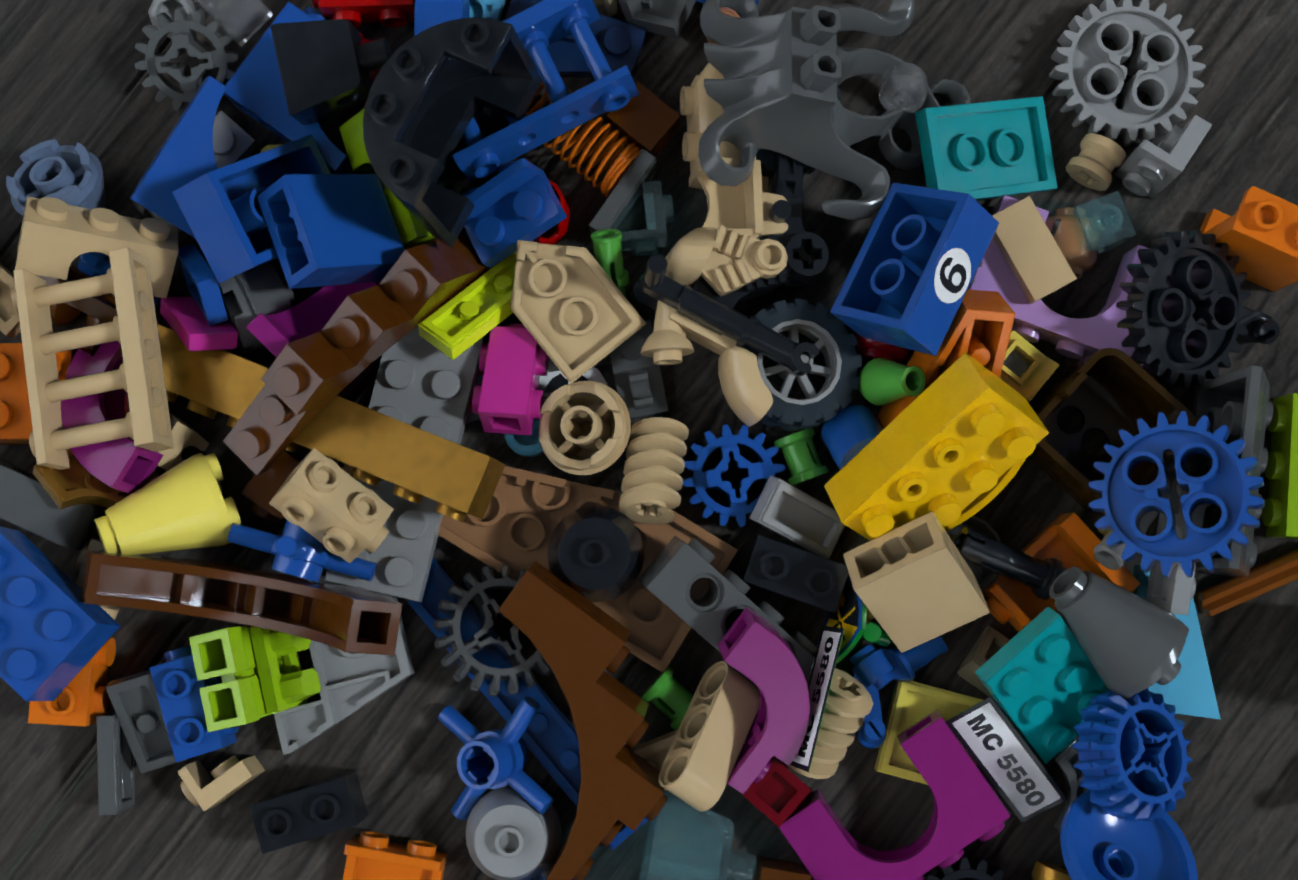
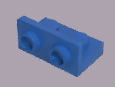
(510, 209)

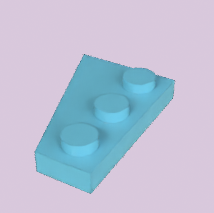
(1193, 686)

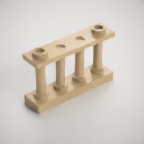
(138, 375)

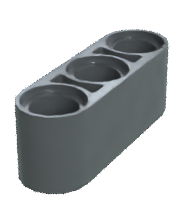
(31, 508)

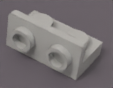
(1156, 166)

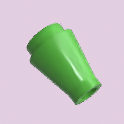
(889, 381)

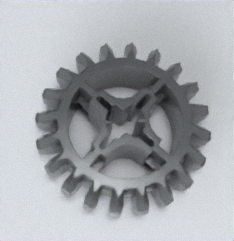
(487, 613)

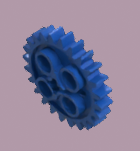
(1223, 486)

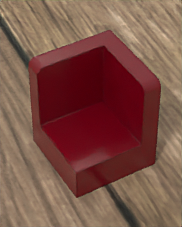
(777, 792)

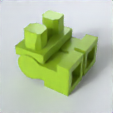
(257, 674)

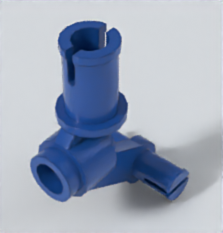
(878, 668)

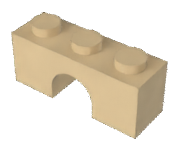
(60, 232)

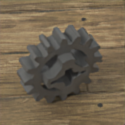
(184, 38)

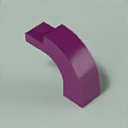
(114, 461)
(784, 703)

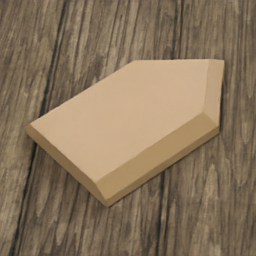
(570, 306)

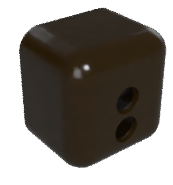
(1110, 396)

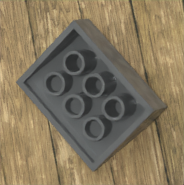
(1244, 406)

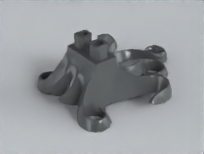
(785, 100)

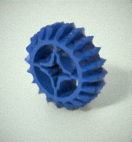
(1132, 755)

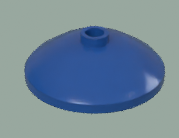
(1113, 849)

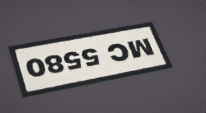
(818, 691)
(1006, 759)

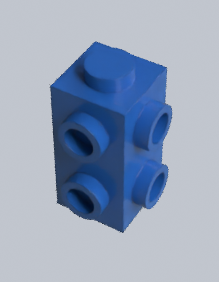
(183, 708)

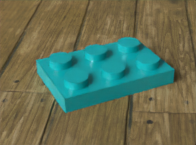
(987, 148)
(1042, 683)

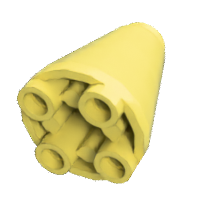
(172, 512)

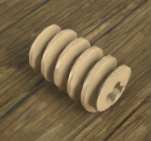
(653, 470)
(842, 717)

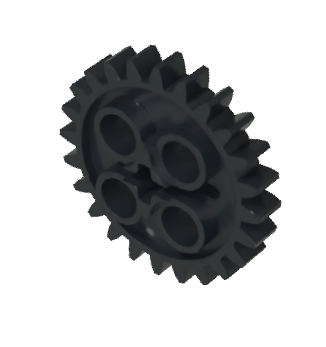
(1184, 308)

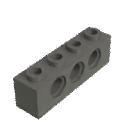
(681, 565)

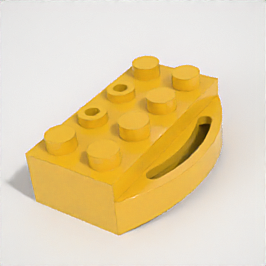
(939, 454)

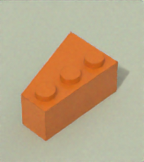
(979, 329)

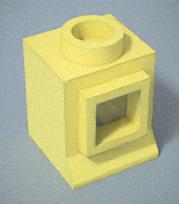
(1025, 367)

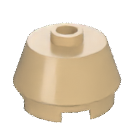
(584, 427)

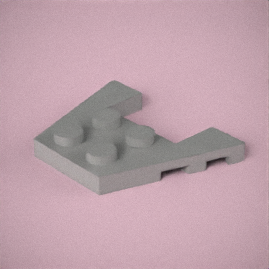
(346, 686)

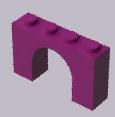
(961, 813)

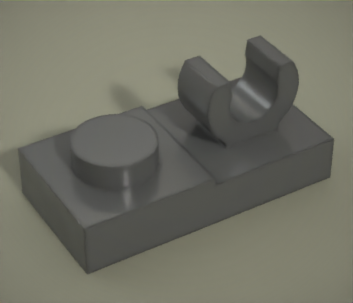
(638, 378)
(141, 720)

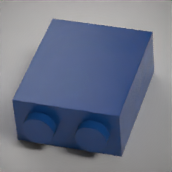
(331, 228)

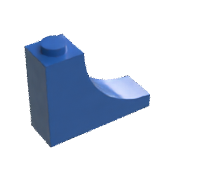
(260, 93)
(182, 157)

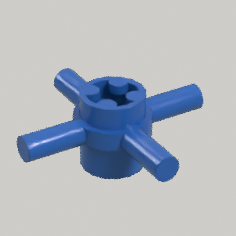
(299, 553)
(494, 759)

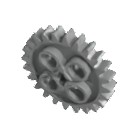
(1166, 82)

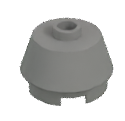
(511, 837)

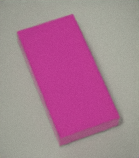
(192, 327)

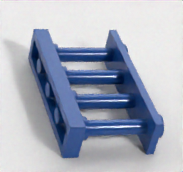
(537, 30)

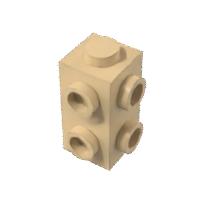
(333, 507)

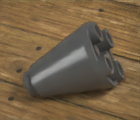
(1120, 632)

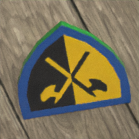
(852, 617)

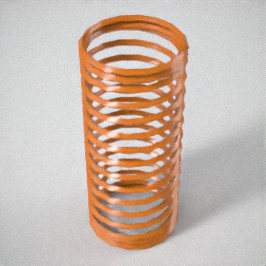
(623, 159)

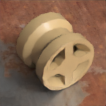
(1096, 162)

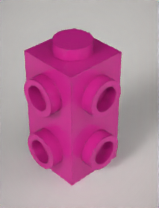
(510, 381)

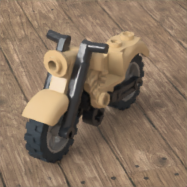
(742, 254)

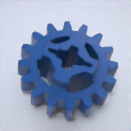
(712, 478)

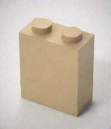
(915, 582)

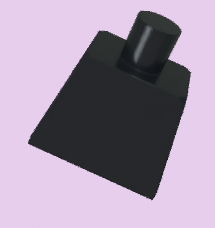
(325, 66)

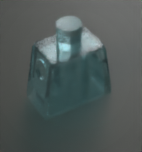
(692, 846)

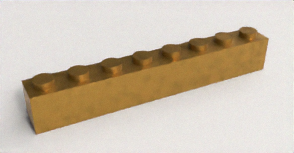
(341, 431)

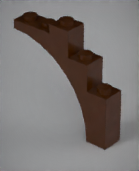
(360, 331)
(324, 613)
(578, 646)

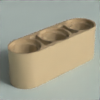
(710, 737)

